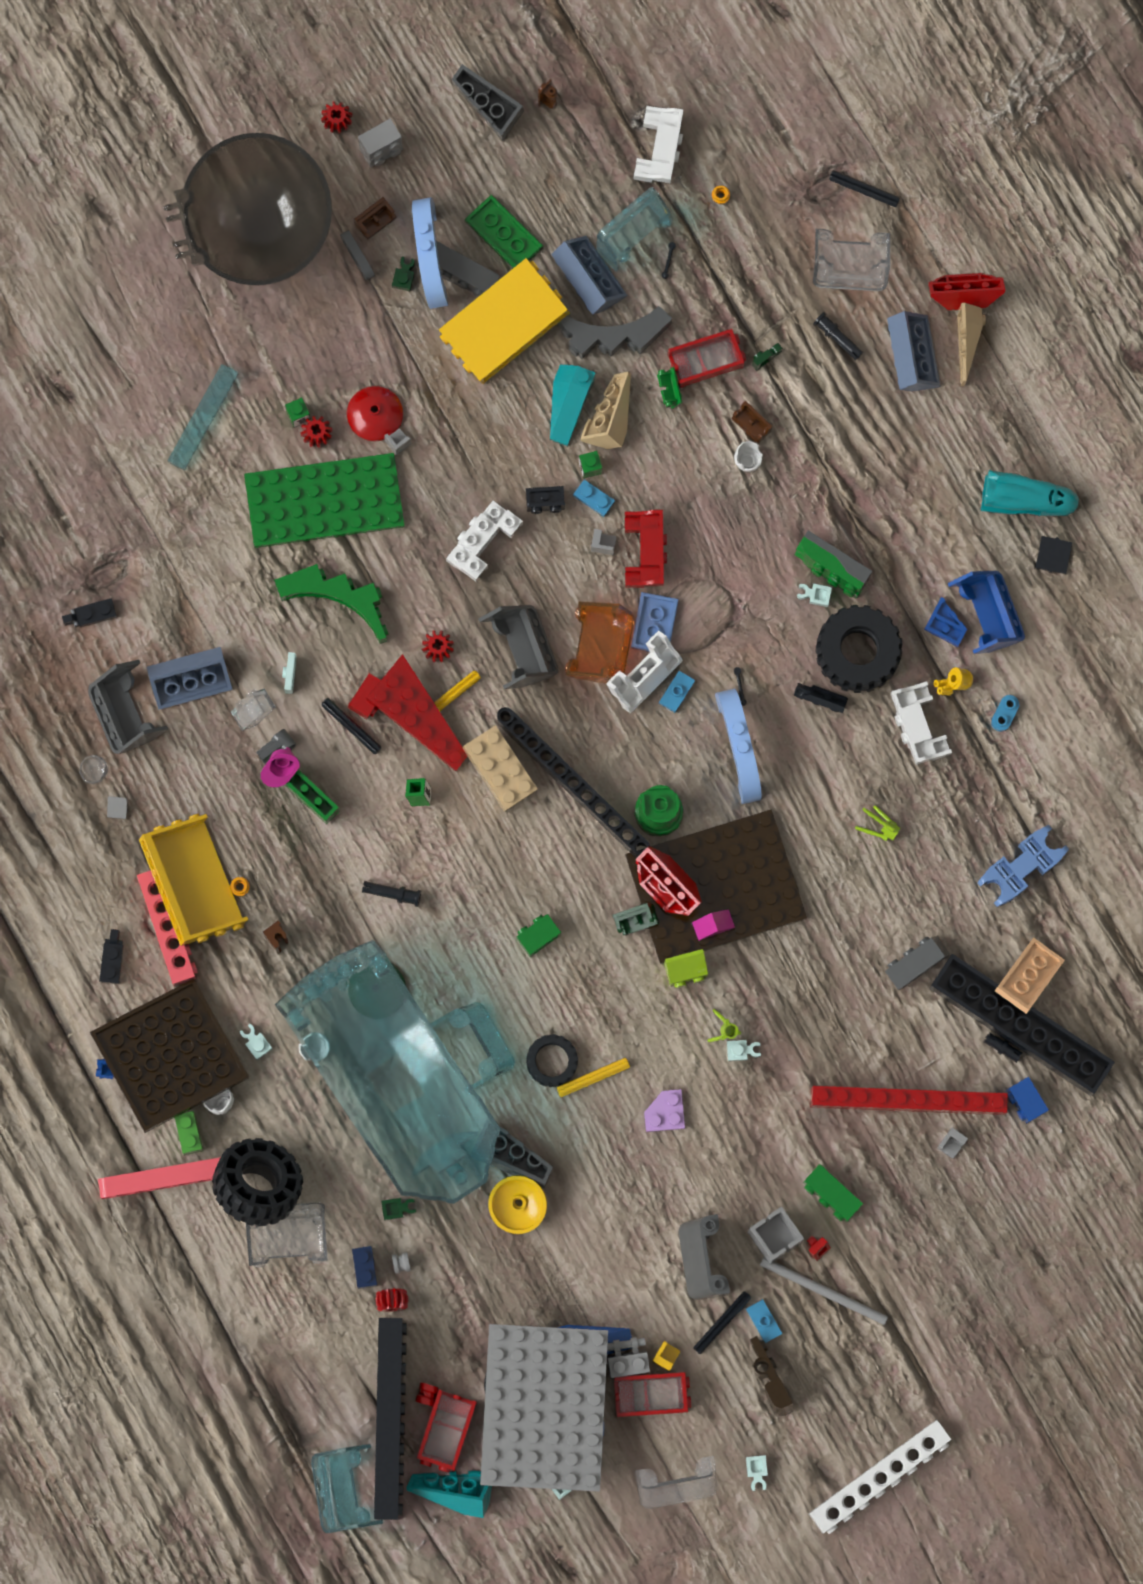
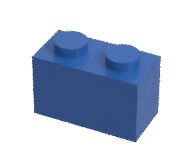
(1027, 1100)

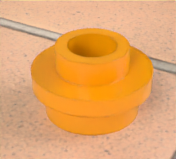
(720, 189)
(239, 880)

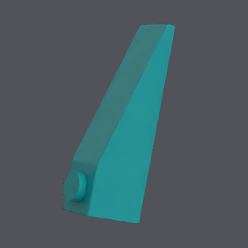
(453, 1491)

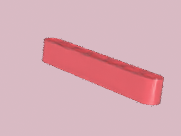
(157, 1178)

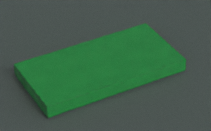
(503, 232)

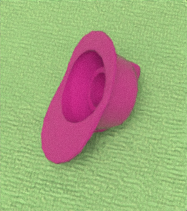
(280, 768)

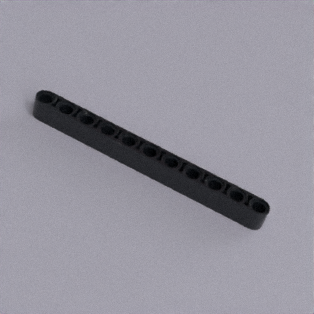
(568, 775)

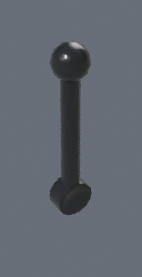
(671, 246)
(737, 671)

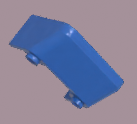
(993, 609)

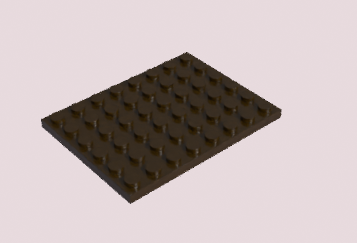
(734, 869)

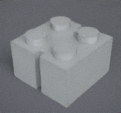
(380, 143)
(775, 1236)

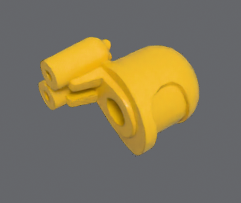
(957, 680)

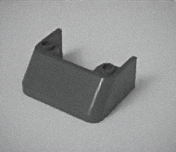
(527, 643)
(117, 711)

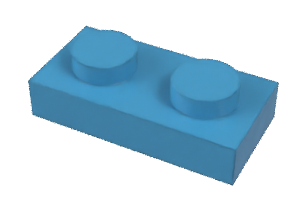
(594, 498)

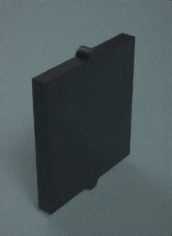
(1053, 555)

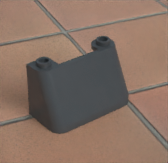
(696, 1261)

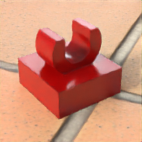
(818, 1248)

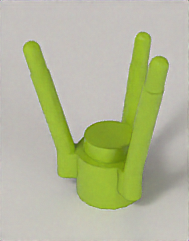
(889, 827)
(728, 1029)

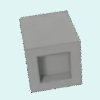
(397, 441)
(603, 543)
(952, 1143)

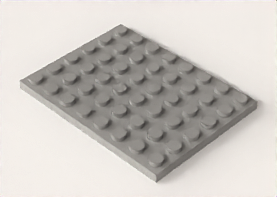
(544, 1407)

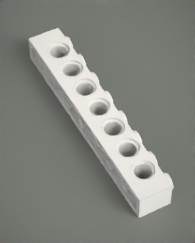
(933, 1431)

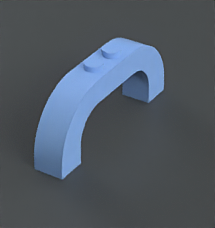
(423, 219)
(747, 771)

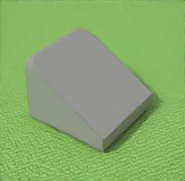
(117, 807)

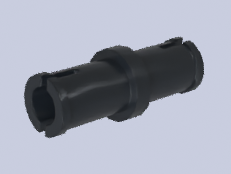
(1002, 1047)

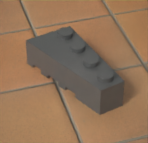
(491, 103)
(464, 271)
(517, 1159)

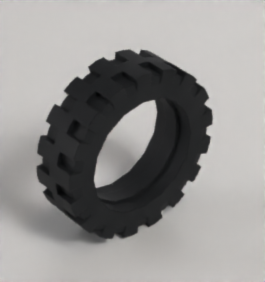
(560, 1041)

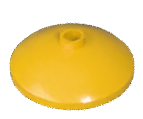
(514, 1217)

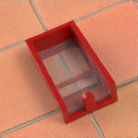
(706, 357)
(652, 1394)
(446, 1431)

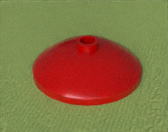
(375, 425)

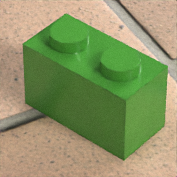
(189, 1133)

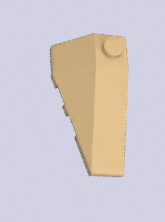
(969, 330)
(611, 417)

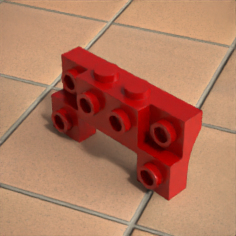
(652, 557)

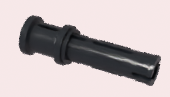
(831, 330)
(401, 895)

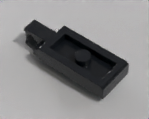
(91, 614)
(821, 697)
(112, 959)

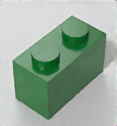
(538, 934)

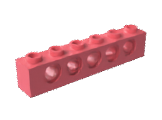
(177, 974)

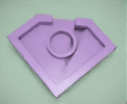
(665, 1112)

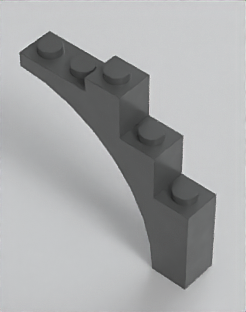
(611, 338)

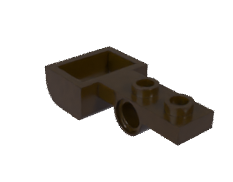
(774, 1389)

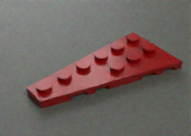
(410, 706)

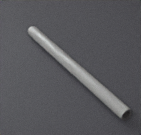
(825, 1291)

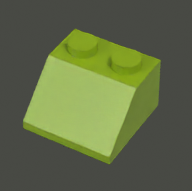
(686, 968)

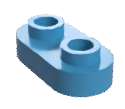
(1005, 712)

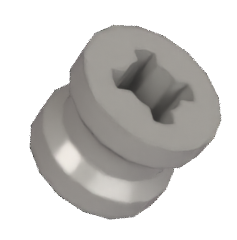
(401, 1263)

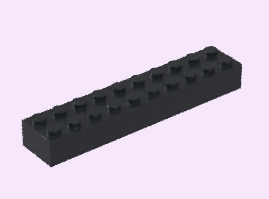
(1029, 1032)
(388, 1419)

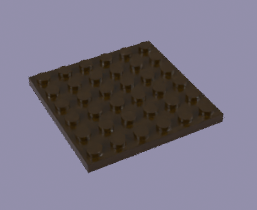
(169, 1055)

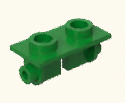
(672, 395)

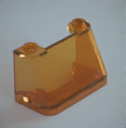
(602, 641)

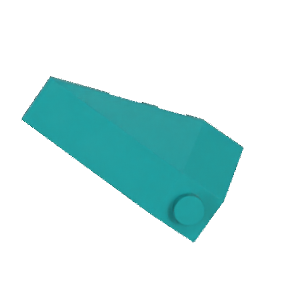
(569, 396)

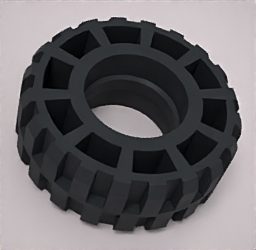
(862, 621)
(246, 1202)

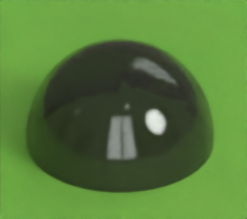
(254, 210)

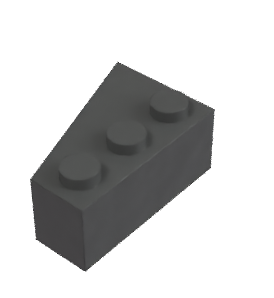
(916, 961)

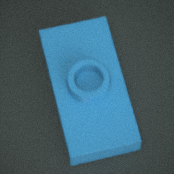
(676, 691)
(763, 1321)

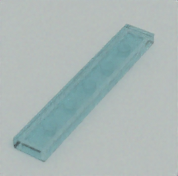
(203, 417)

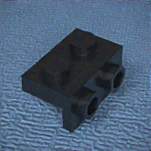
(545, 499)

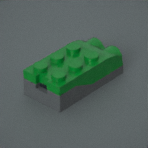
(833, 565)

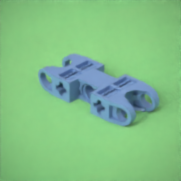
(1011, 875)

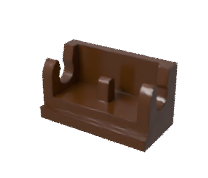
(375, 218)
(751, 422)
(274, 934)

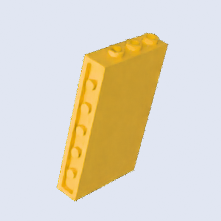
(504, 321)
(191, 880)

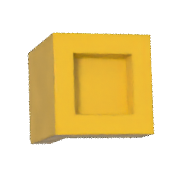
(666, 1356)

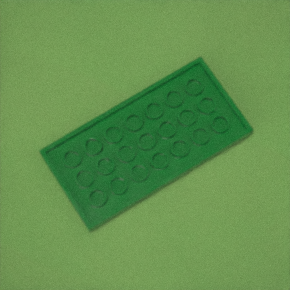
(324, 500)

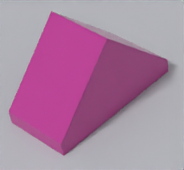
(713, 924)

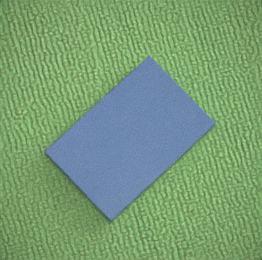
(653, 615)

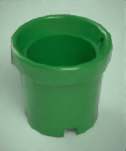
(658, 811)

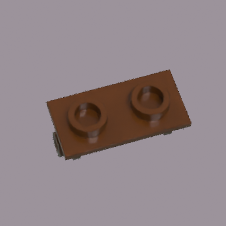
(547, 95)

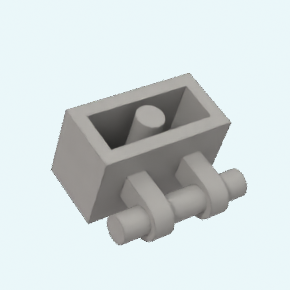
(627, 1363)

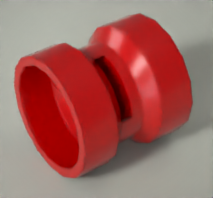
(426, 1394)

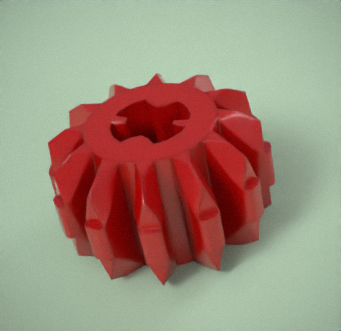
(335, 123)
(324, 433)
(430, 644)
(392, 1300)

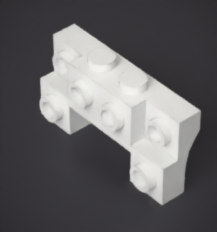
(668, 136)
(478, 537)
(647, 675)
(914, 725)

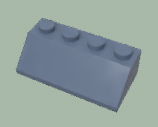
(588, 274)
(913, 351)
(189, 678)

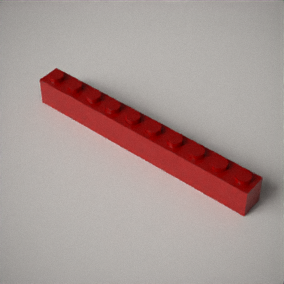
(908, 1100)

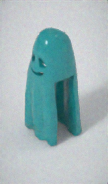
(1022, 495)

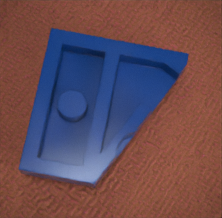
(945, 624)

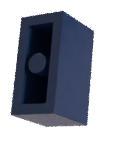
(364, 1267)

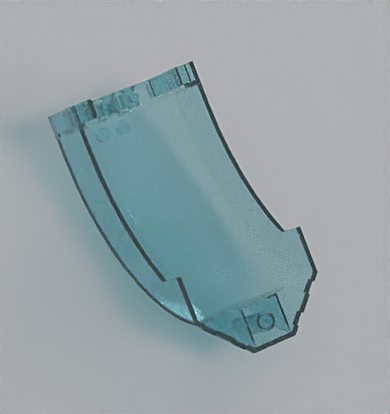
(392, 1075)

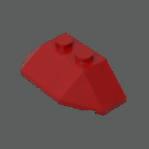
(973, 289)
(667, 882)

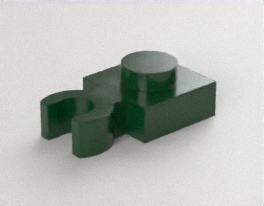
(403, 277)
(763, 358)
(394, 1208)

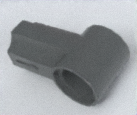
(279, 741)

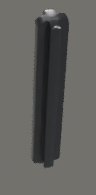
(864, 188)
(351, 726)
(722, 1322)

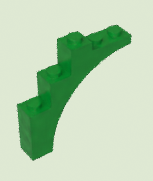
(362, 600)

